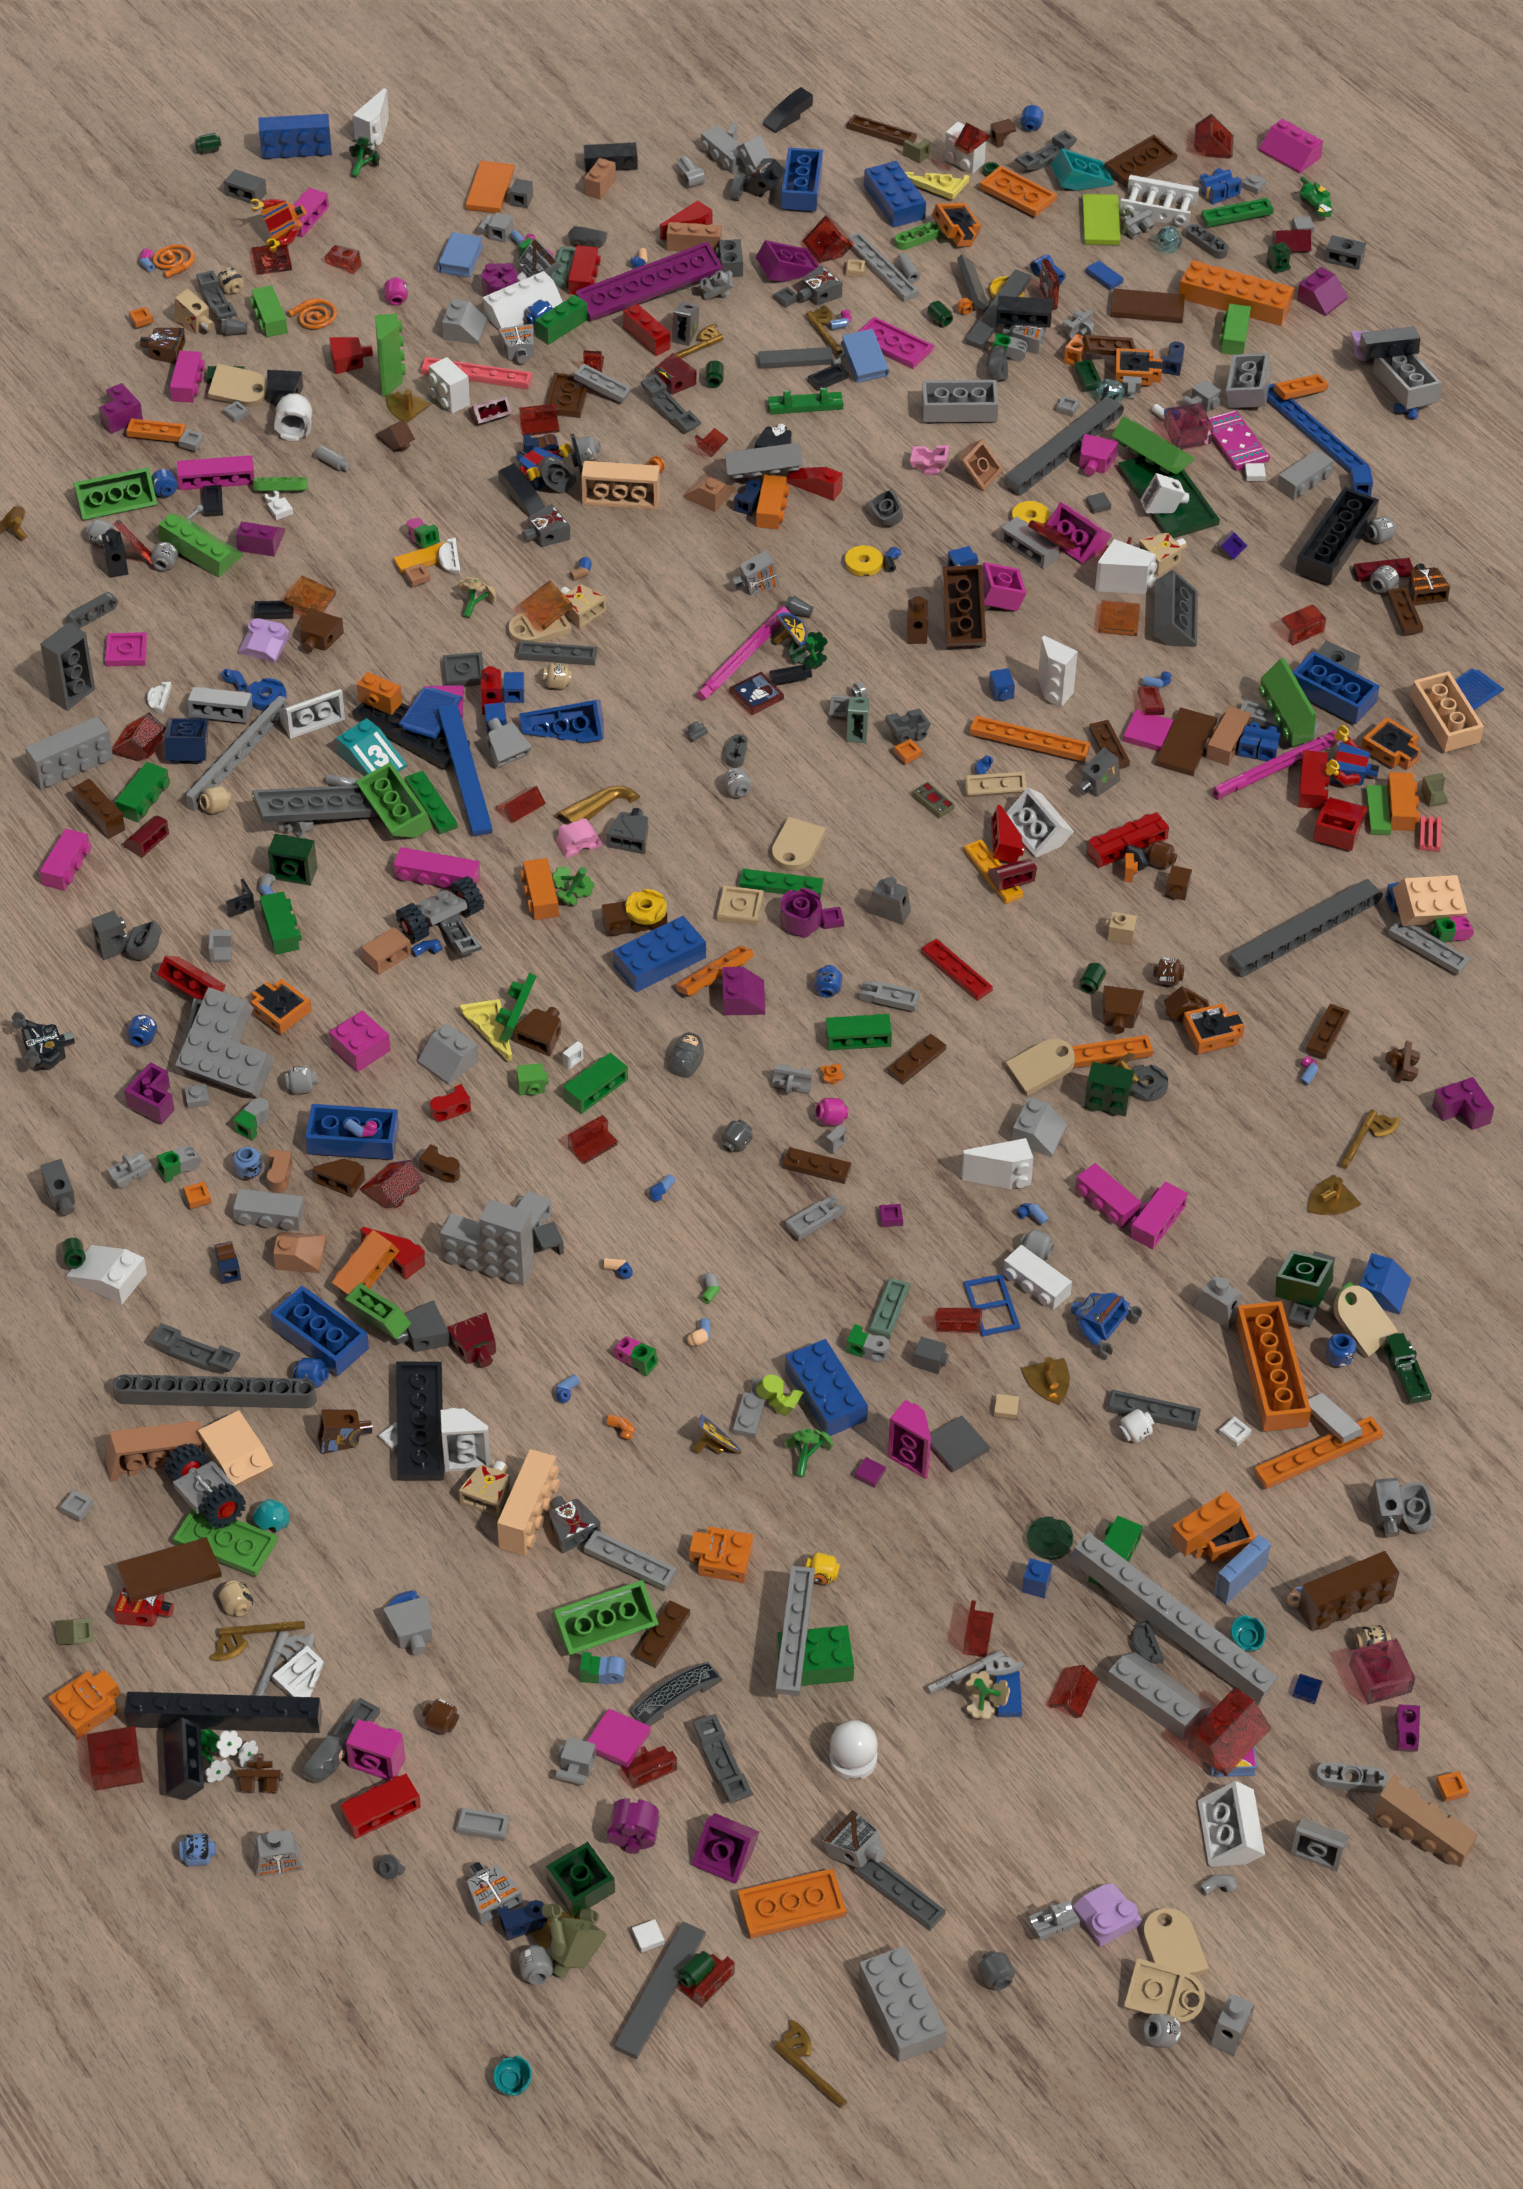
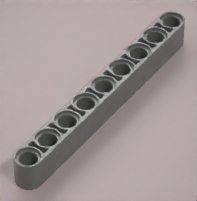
(1063, 446)
(1304, 927)
(200, 1391)

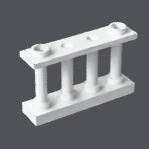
(1161, 190)

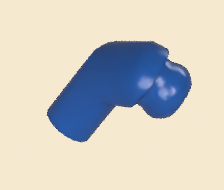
(1412, 413)
(234, 677)
(423, 946)
(403, 1597)

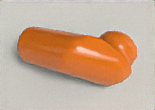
(622, 1423)

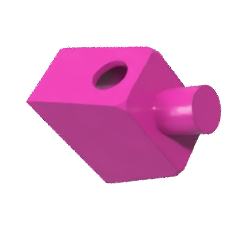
(1097, 454)

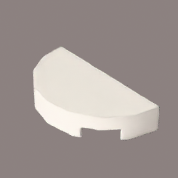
(449, 556)
(158, 697)

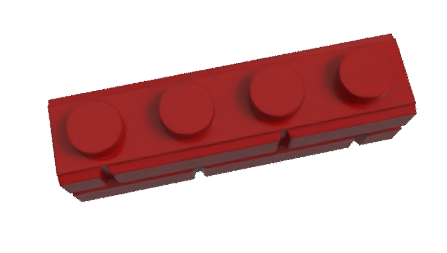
(1140, 833)

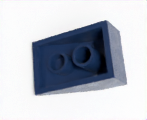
(186, 740)

